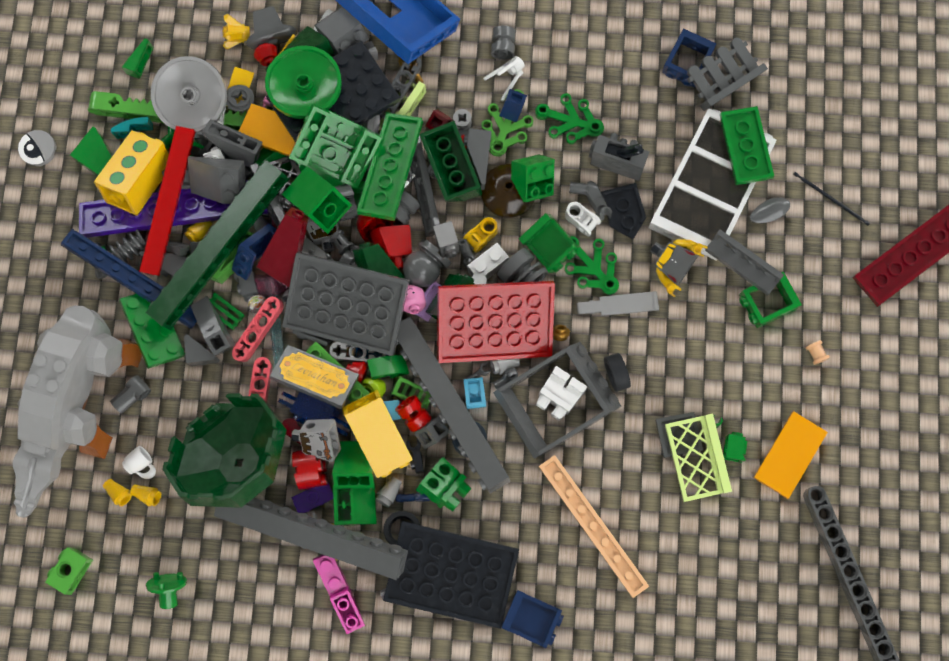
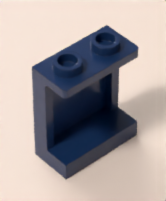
(251, 250)
(532, 619)

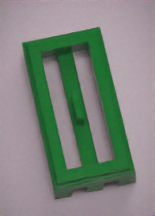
(236, 320)

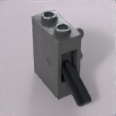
(619, 156)

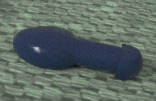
(417, 497)

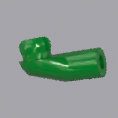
(167, 140)

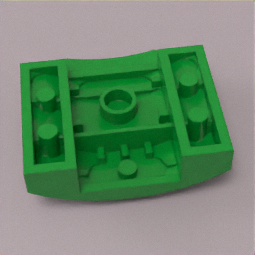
(334, 147)

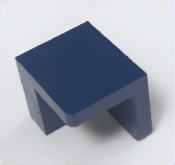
(513, 105)

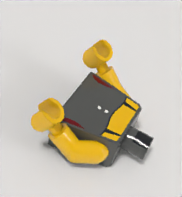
(675, 261)

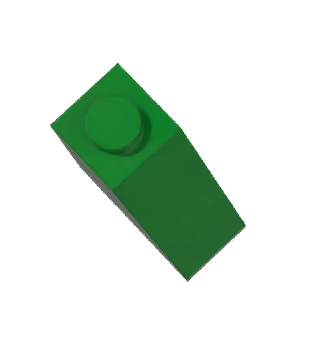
(92, 152)
(352, 467)

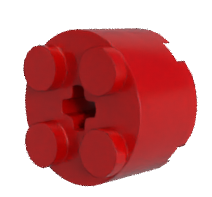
(309, 470)

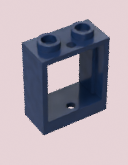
(693, 42)

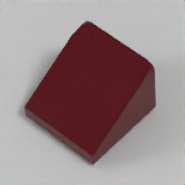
(437, 119)

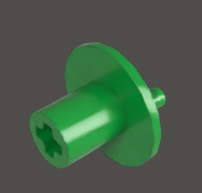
(166, 588)

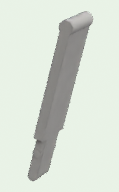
(621, 304)

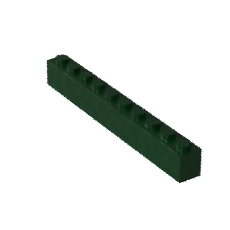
(217, 245)

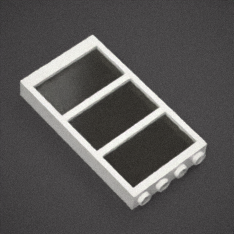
(703, 189)

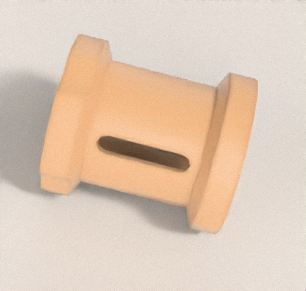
(817, 352)

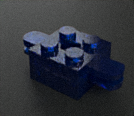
(310, 408)

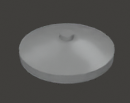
(188, 93)

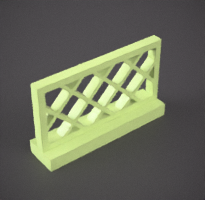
(715, 458)

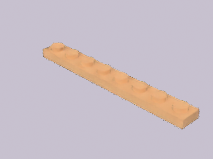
(593, 526)

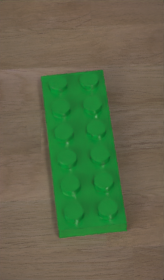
(390, 167)

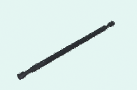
(831, 198)

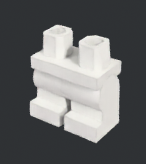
(559, 396)

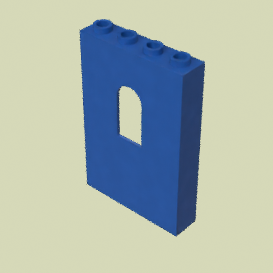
(409, 32)

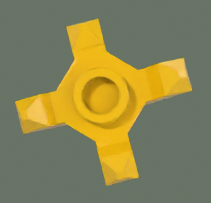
(234, 32)

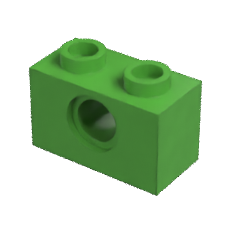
(79, 565)

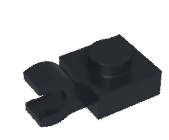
(417, 462)

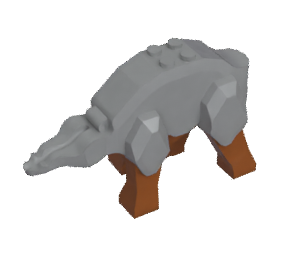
(55, 399)

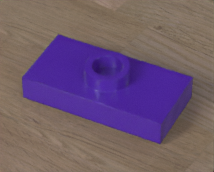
(312, 498)

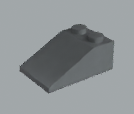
(216, 178)

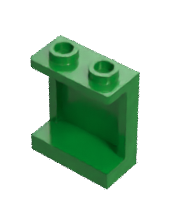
(549, 243)

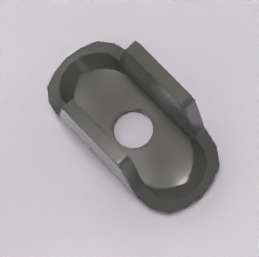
(269, 29)

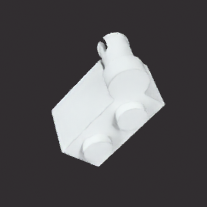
(487, 264)

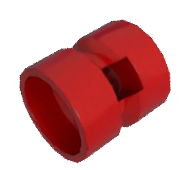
(418, 416)

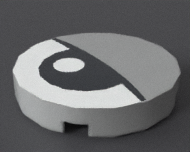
(37, 148)

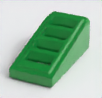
(137, 61)

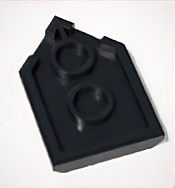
(626, 209)

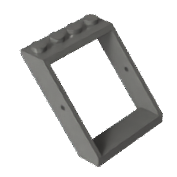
(521, 420)

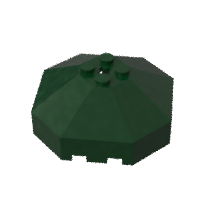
(205, 462)

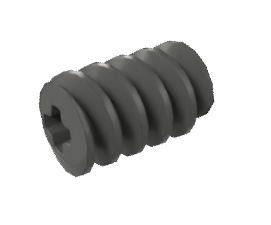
(129, 247)

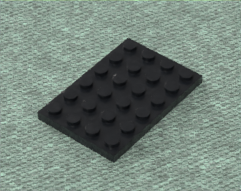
(363, 90)
(453, 575)

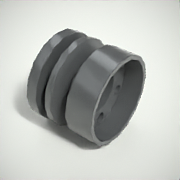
(519, 269)

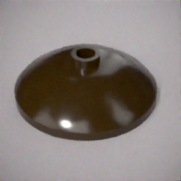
(498, 198)

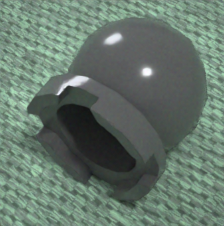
(424, 265)

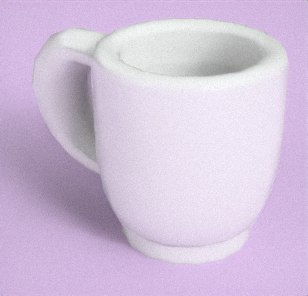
(137, 461)

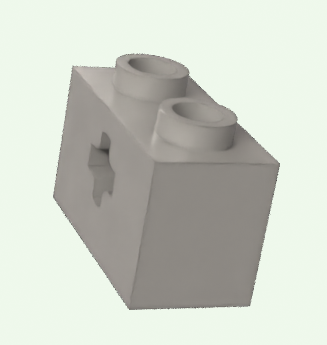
(446, 240)

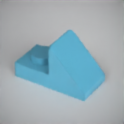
(474, 393)

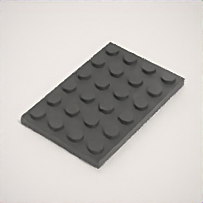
(345, 303)

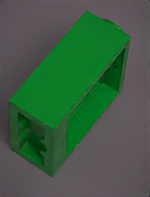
(787, 293)

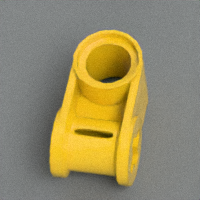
(479, 237)

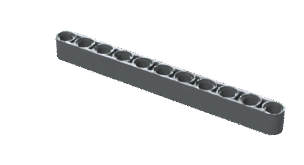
(856, 578)

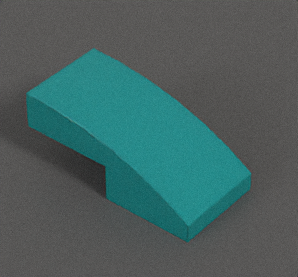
(123, 129)

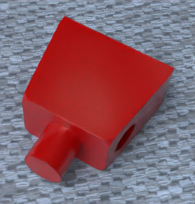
(394, 242)

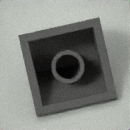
(341, 30)

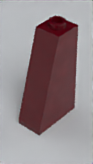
(286, 242)

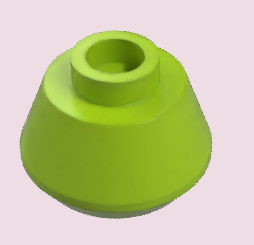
(374, 384)

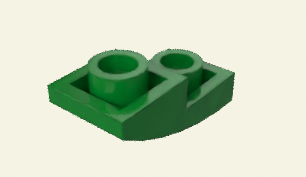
(387, 366)

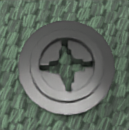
(236, 91)

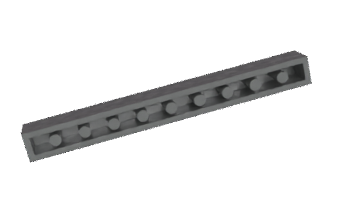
(451, 407)
(318, 536)

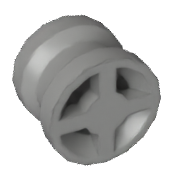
(462, 124)

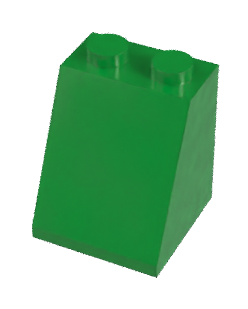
(317, 199)

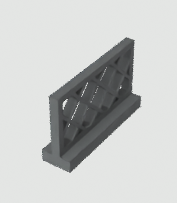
(275, 208)

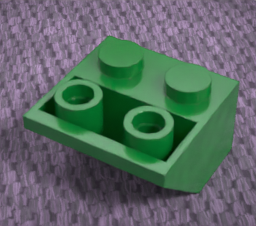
(533, 177)
(354, 506)

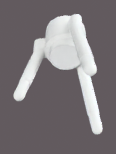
(513, 67)

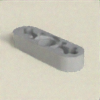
(351, 358)

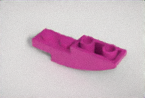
(339, 593)

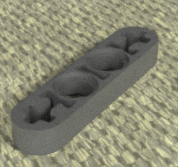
(403, 88)

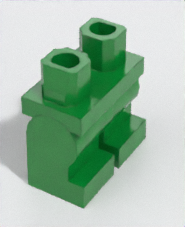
(443, 483)

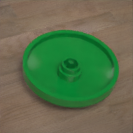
(302, 78)

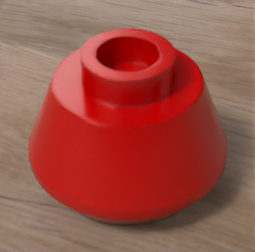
(265, 53)
(359, 368)

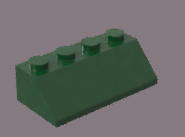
(451, 163)

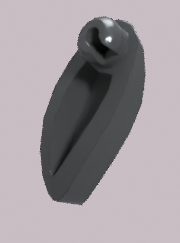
(770, 210)

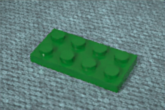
(746, 145)
(155, 342)

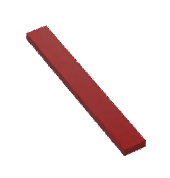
(167, 201)

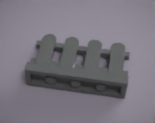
(716, 75)

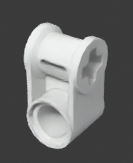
(583, 219)

